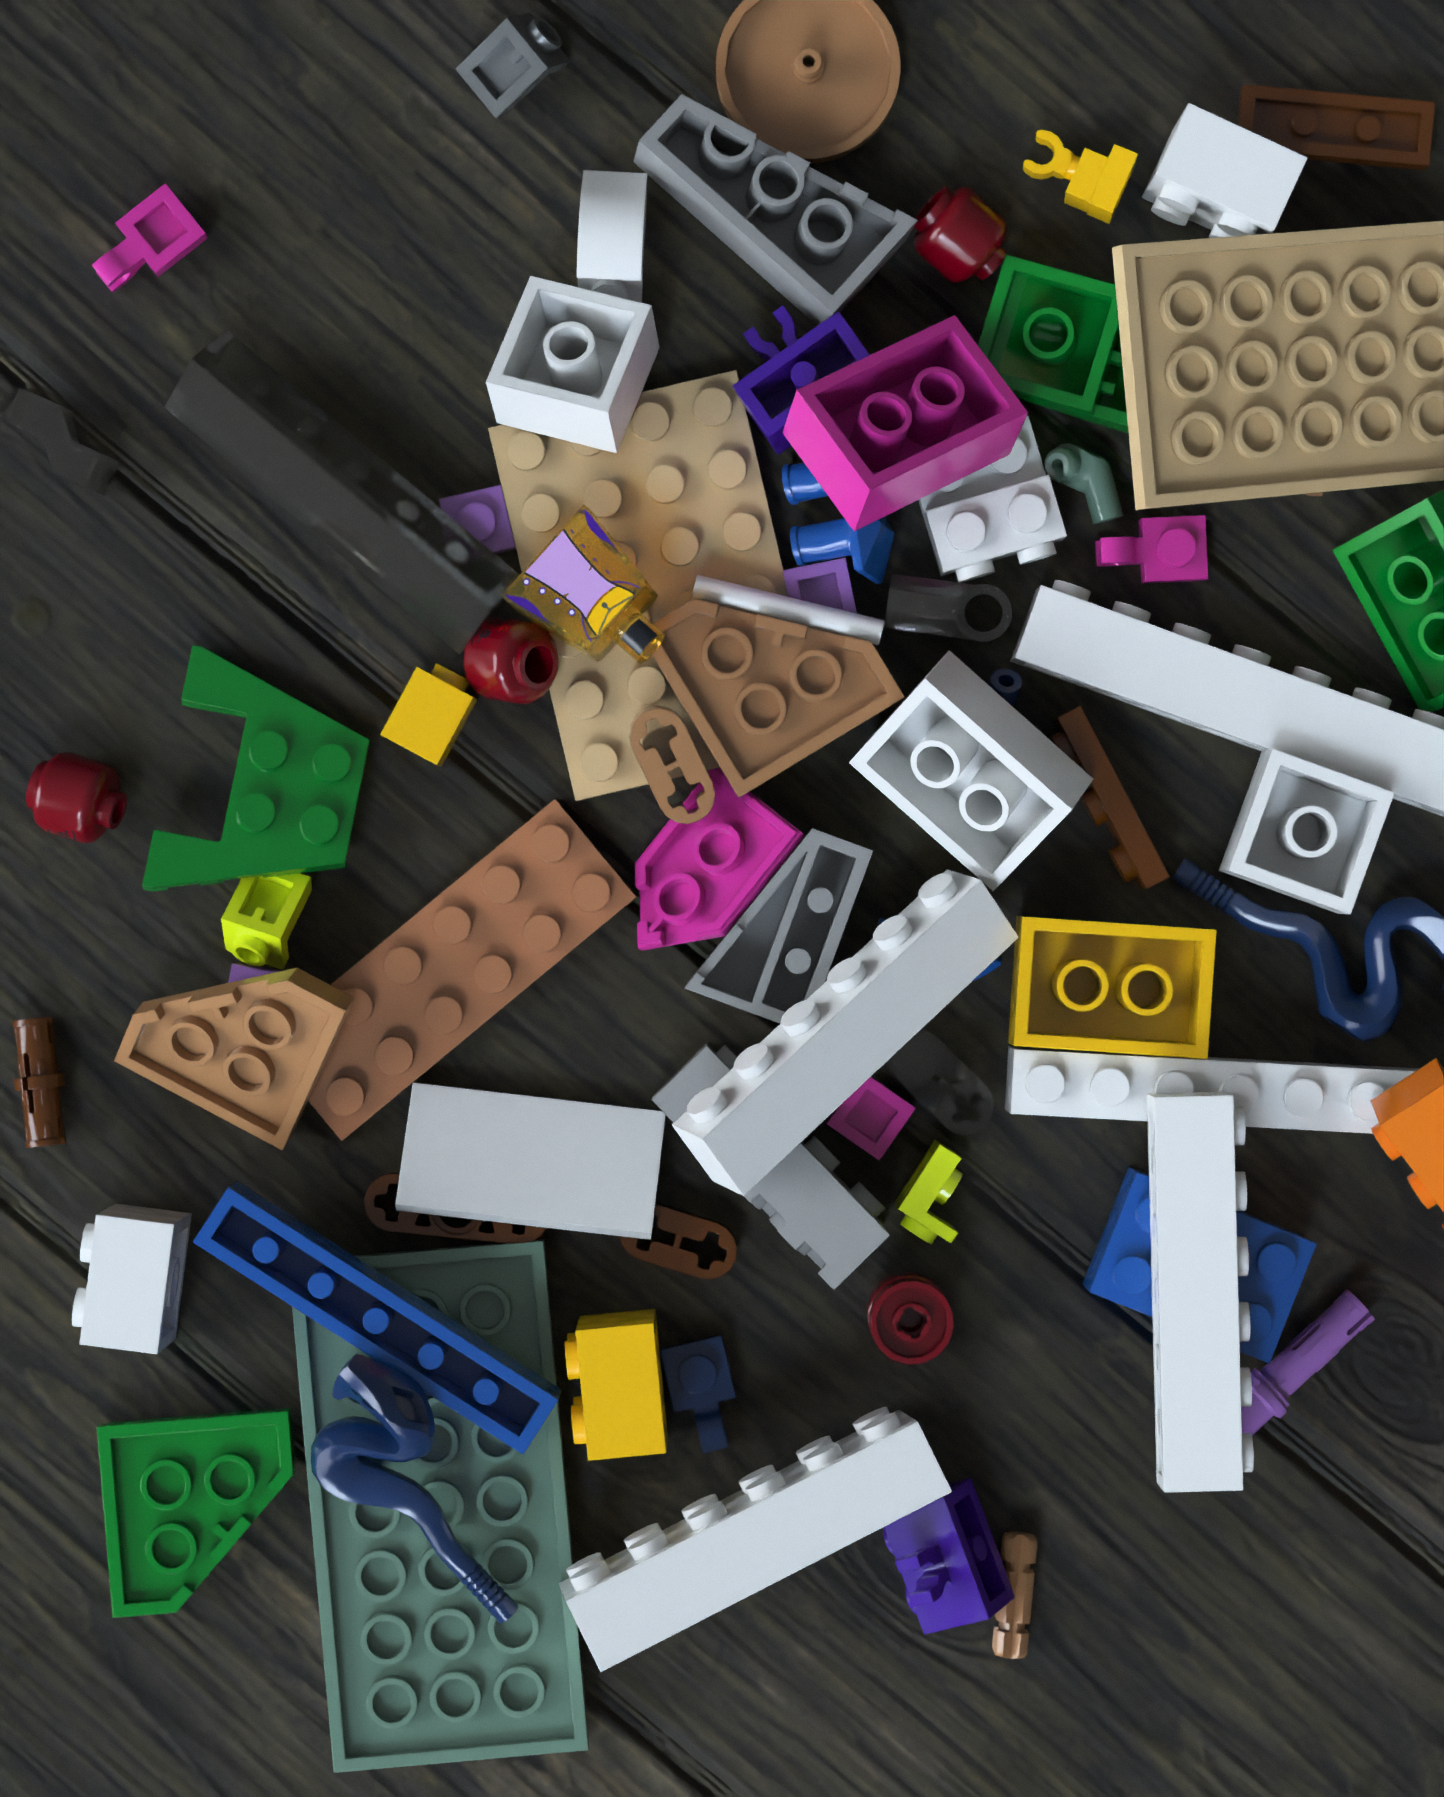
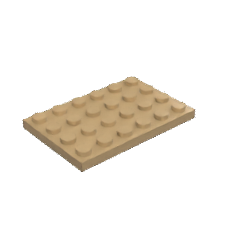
(1283, 362)
(679, 504)

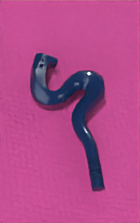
(1358, 1015)
(402, 1436)

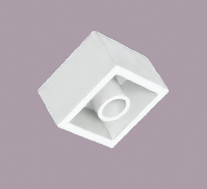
(1222, 177)
(573, 364)
(1306, 831)
(132, 1278)

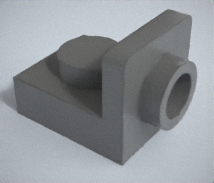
(513, 62)

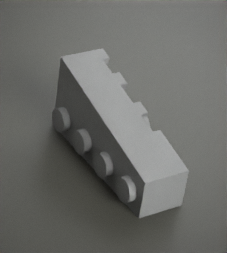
(773, 210)
(802, 1192)

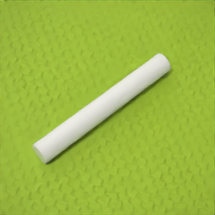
(788, 609)

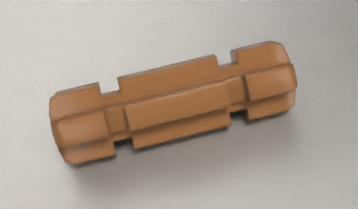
(1011, 1637)

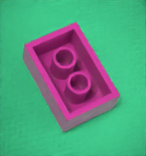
(904, 422)

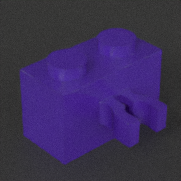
(772, 386)
(949, 1561)

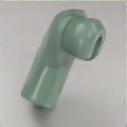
(1087, 474)

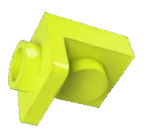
(264, 917)
(930, 1182)

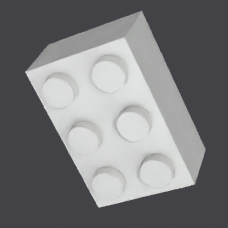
(971, 771)

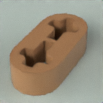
(686, 758)

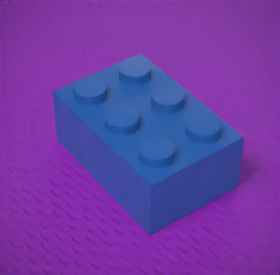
(1275, 1273)

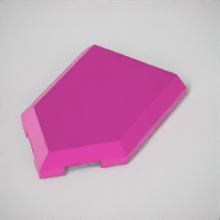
(708, 872)

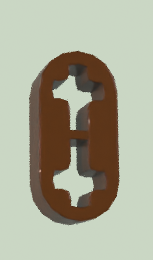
(679, 1257)

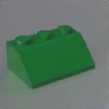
(1401, 587)

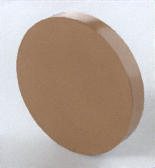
(809, 73)

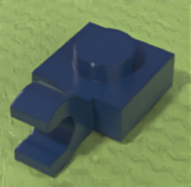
(699, 1379)

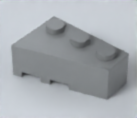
(789, 932)

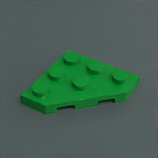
(183, 1497)

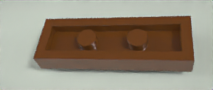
(1341, 125)
(1108, 802)

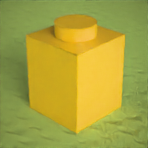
(430, 713)

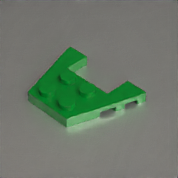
(289, 789)

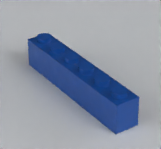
(378, 1316)

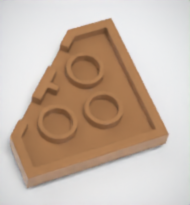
(768, 686)
(241, 1047)

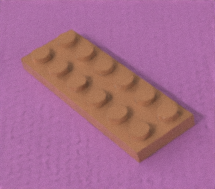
(464, 962)

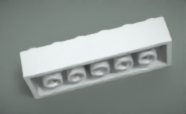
(753, 1536)

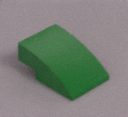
(1057, 341)

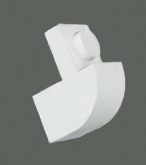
(612, 233)

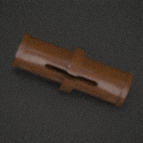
(39, 1082)

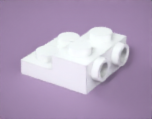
(995, 514)

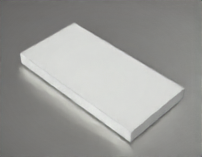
(531, 1161)

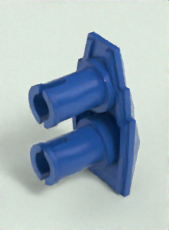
(835, 538)

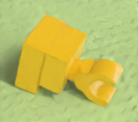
(1094, 179)

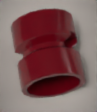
(910, 1318)

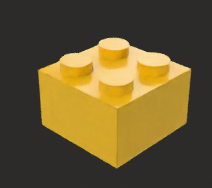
(620, 1385)

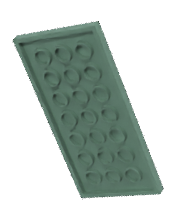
(406, 1647)

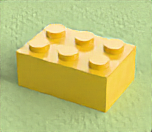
(1112, 987)

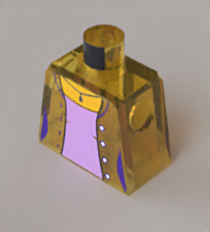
(588, 592)

